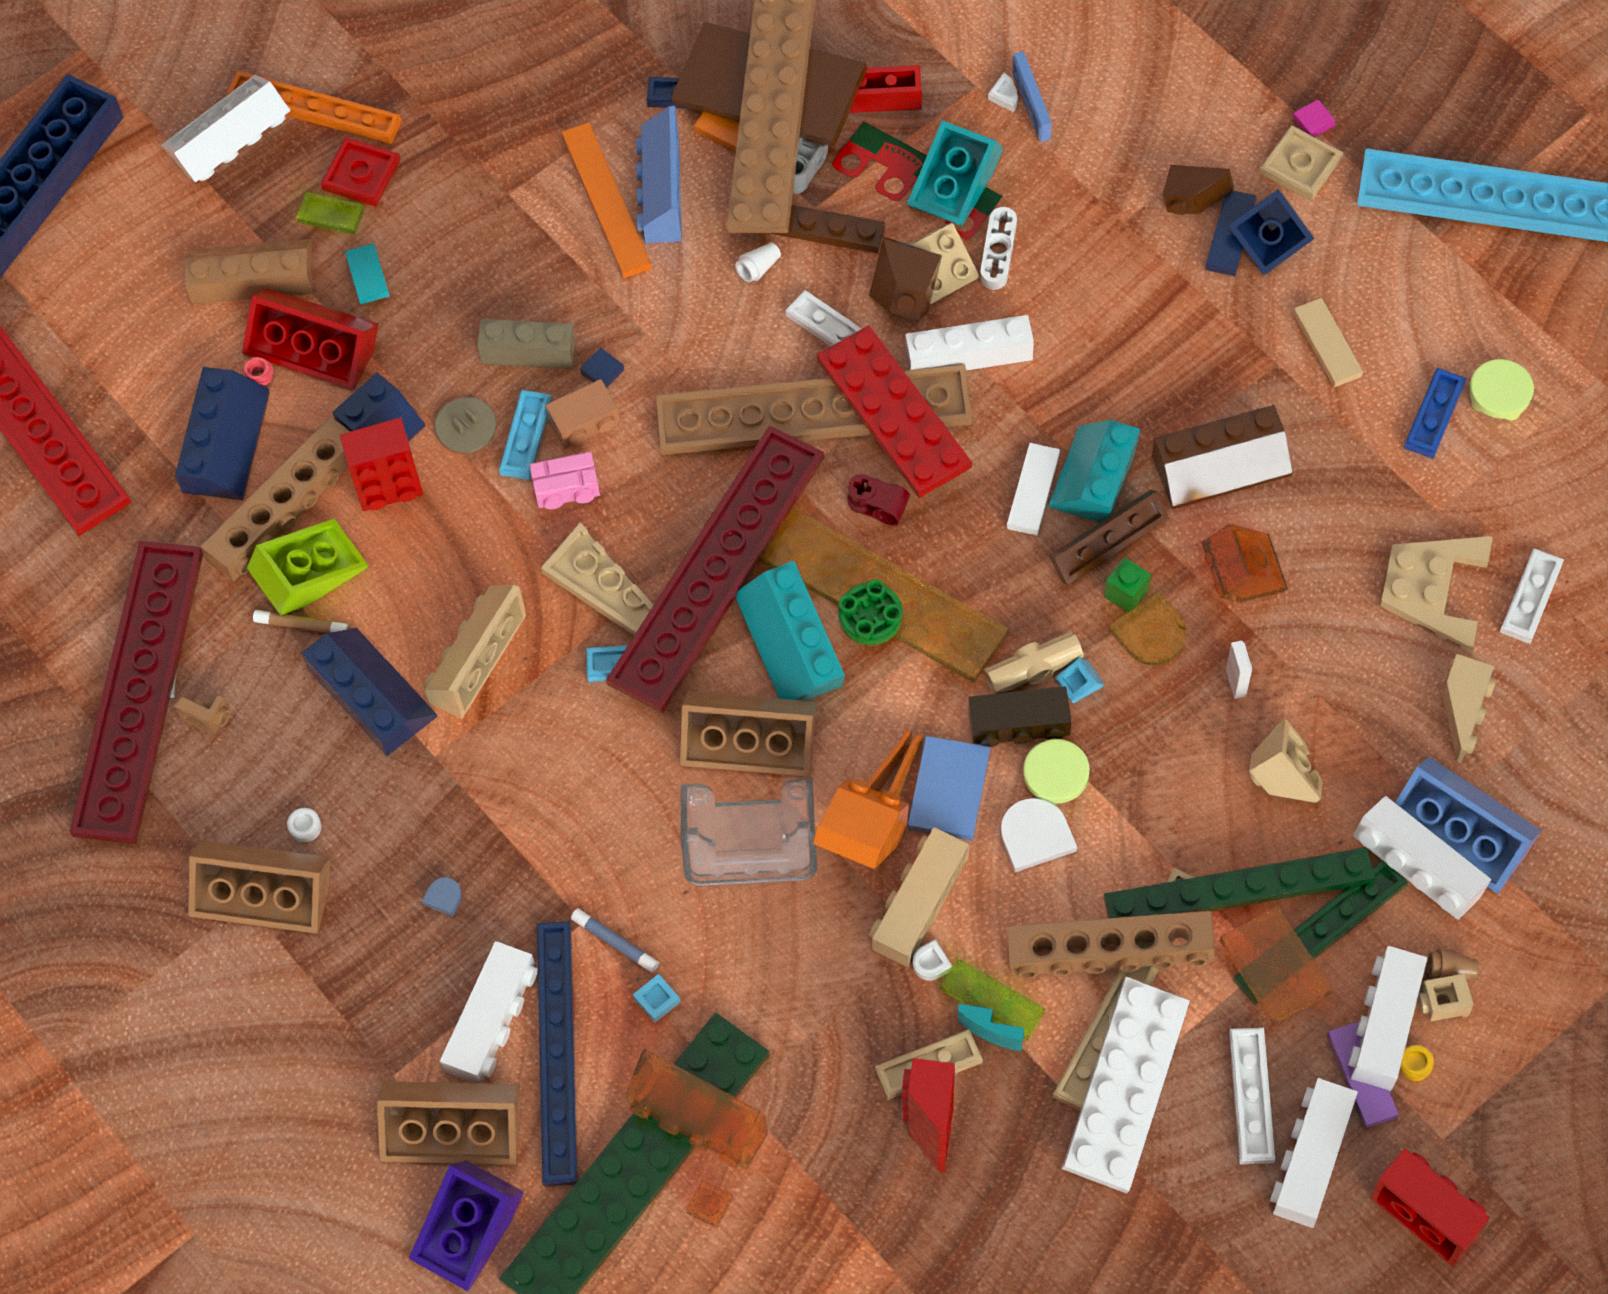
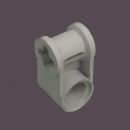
(809, 160)

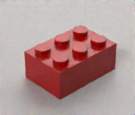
(381, 464)
(1430, 1206)

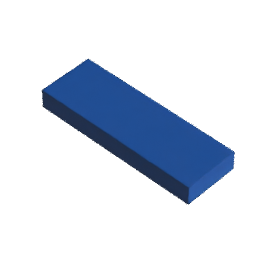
(1435, 413)

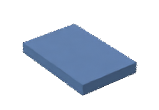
(949, 787)

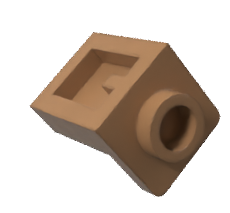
(202, 716)

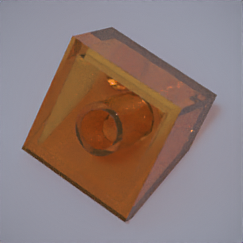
(1243, 564)

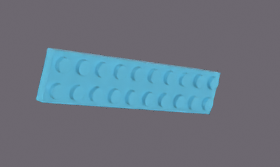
(1484, 194)

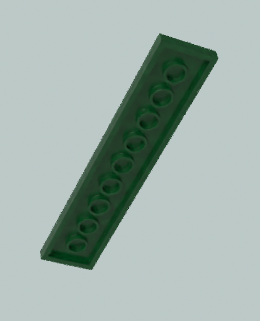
(626, 1175)

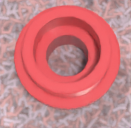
(258, 365)

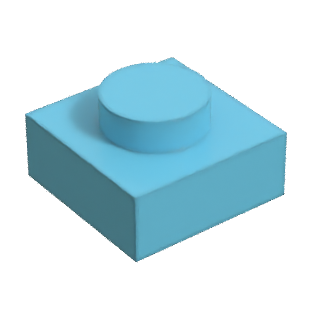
(656, 998)

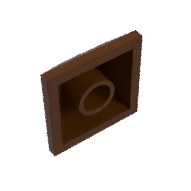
(905, 279)

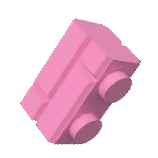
(565, 480)

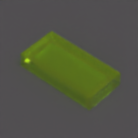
(330, 213)

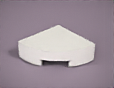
(1004, 93)

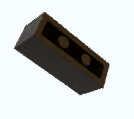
(1019, 716)

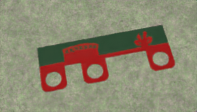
(902, 163)

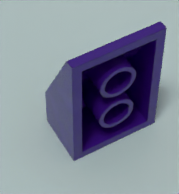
(465, 1223)

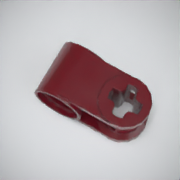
(879, 499)

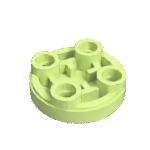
(1501, 389)
(1056, 771)

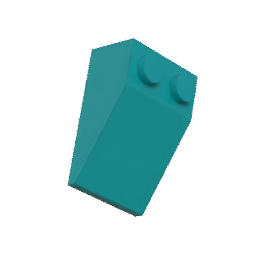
(955, 173)

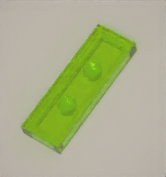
(982, 991)

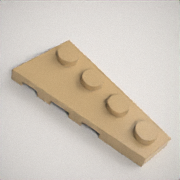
(594, 578)

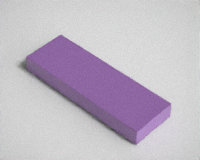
(1372, 1102)

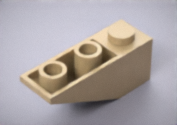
(1463, 699)

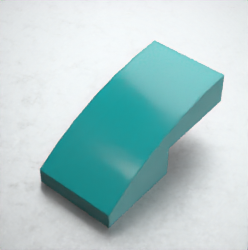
(367, 273)
(980, 1023)

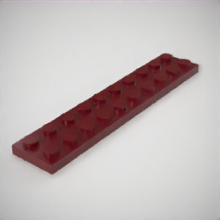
(715, 569)
(137, 693)

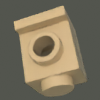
(1453, 990)

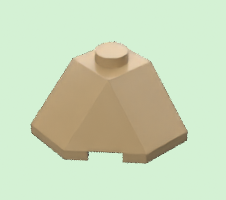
(1283, 766)

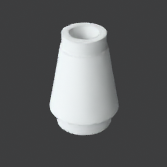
(756, 262)

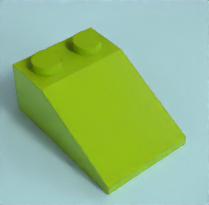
(305, 565)

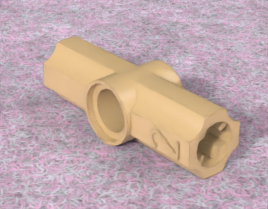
(1033, 663)

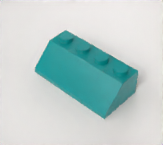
(789, 634)

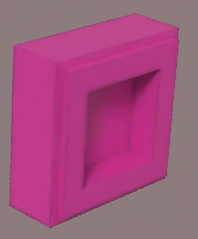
(1314, 118)

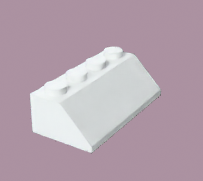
(226, 128)

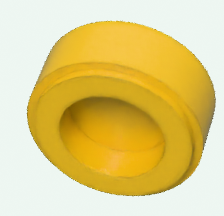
(1416, 1063)

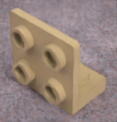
(955, 266)

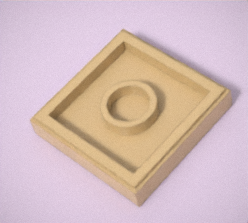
(1301, 163)

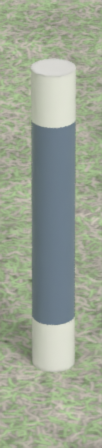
(614, 940)

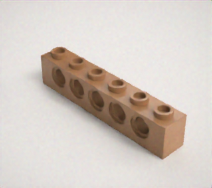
(264, 502)
(1096, 933)

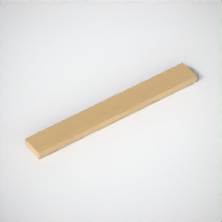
(1078, 1074)

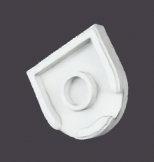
(1035, 833)

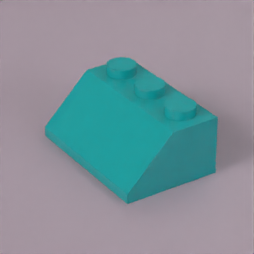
(1096, 470)

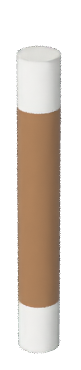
(298, 622)

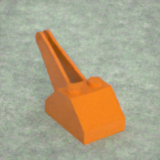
(863, 820)

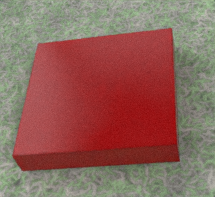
(360, 171)

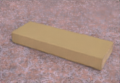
(1327, 342)
(955, 1049)

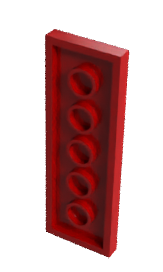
(894, 411)

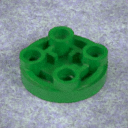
(870, 613)

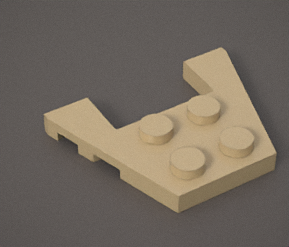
(1420, 582)

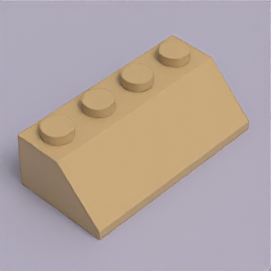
(476, 649)

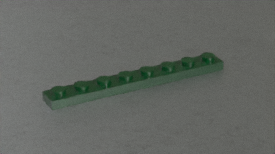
(1245, 886)

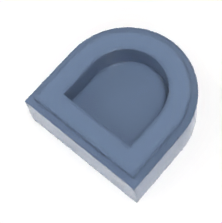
(443, 896)

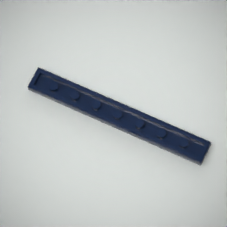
(557, 1054)

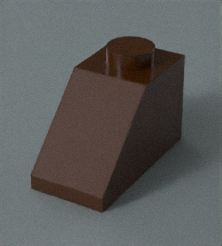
(1195, 188)

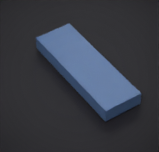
(1031, 96)

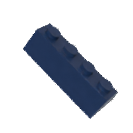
(221, 435)
(368, 688)

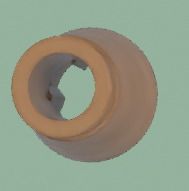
(1446, 964)

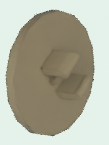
(465, 425)

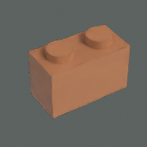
(582, 414)

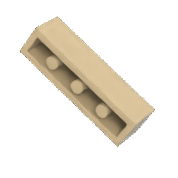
(919, 897)

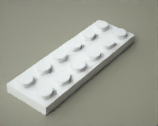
(1125, 1085)

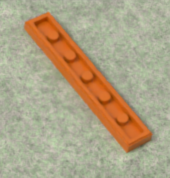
(332, 111)
(606, 200)

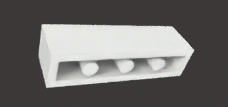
(972, 344)
(1421, 857)
(489, 1013)
(1388, 1017)
(1314, 1153)

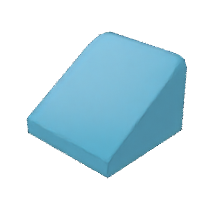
(1079, 680)

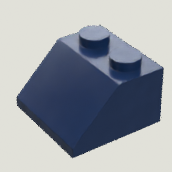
(377, 403)

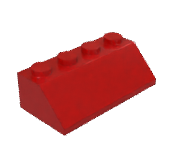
(309, 337)
(929, 1107)

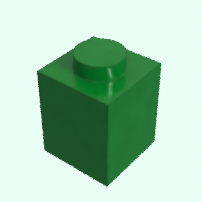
(1127, 585)

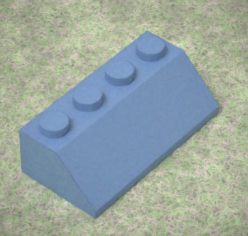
(660, 178)
(1468, 821)

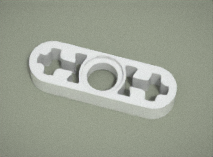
(1002, 259)

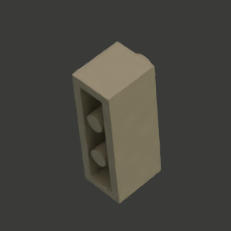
(527, 343)

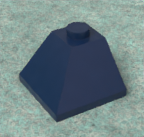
(1271, 231)

